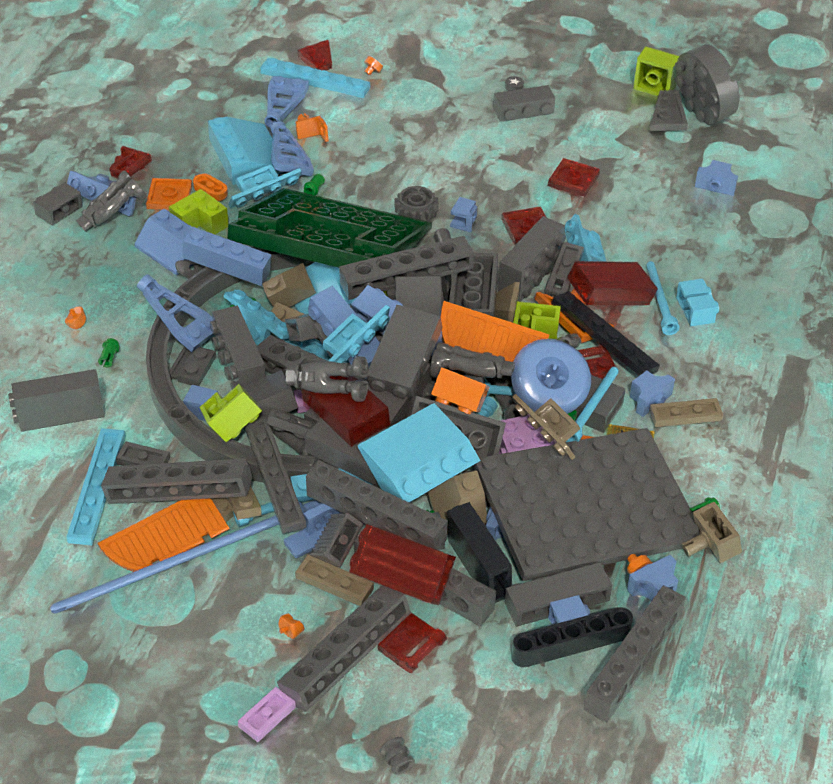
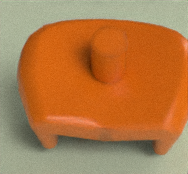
(76, 318)
(289, 626)

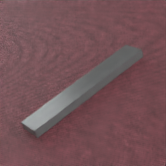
(275, 476)

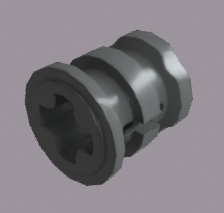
(397, 755)

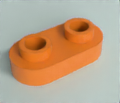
(211, 186)

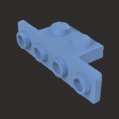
(93, 186)
(304, 540)

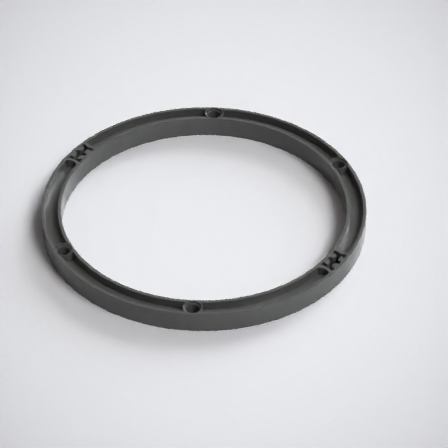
(172, 410)

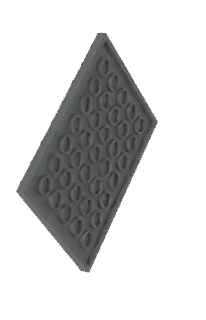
(587, 509)

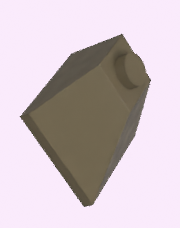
(289, 286)
(506, 302)
(458, 491)

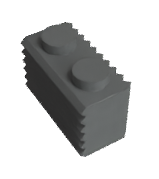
(57, 203)
(337, 539)

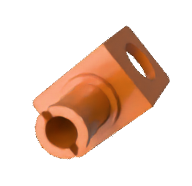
(310, 127)

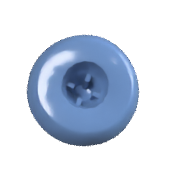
(551, 371)

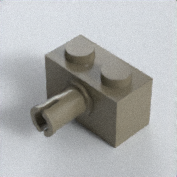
(715, 534)

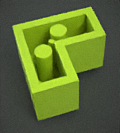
(201, 211)
(538, 317)
(230, 413)

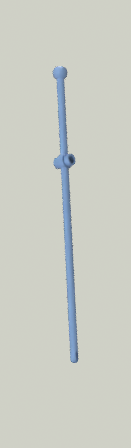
(172, 561)

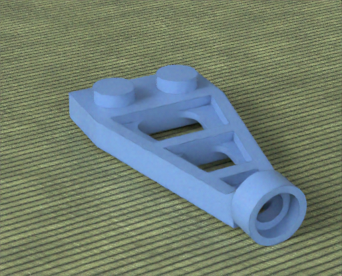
(286, 86)
(286, 162)
(193, 334)

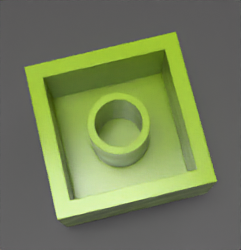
(655, 71)

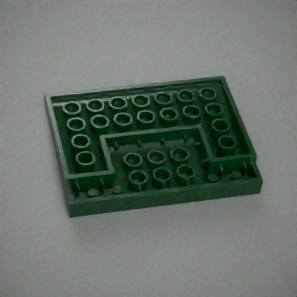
(323, 228)

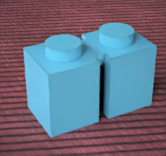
(697, 302)

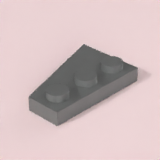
(669, 112)

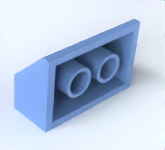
(163, 239)

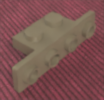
(553, 422)

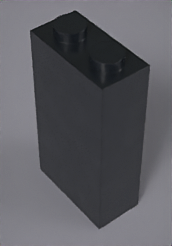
(478, 549)

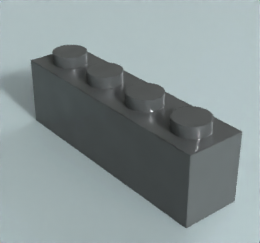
(532, 599)

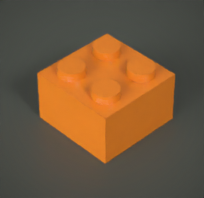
(461, 390)

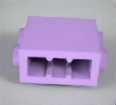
(521, 436)

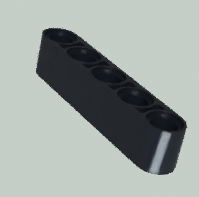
(571, 637)

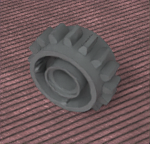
(417, 203)

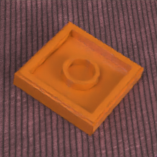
(167, 192)

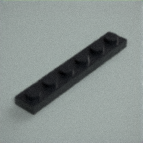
(605, 334)

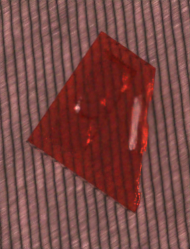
(317, 55)
(130, 161)

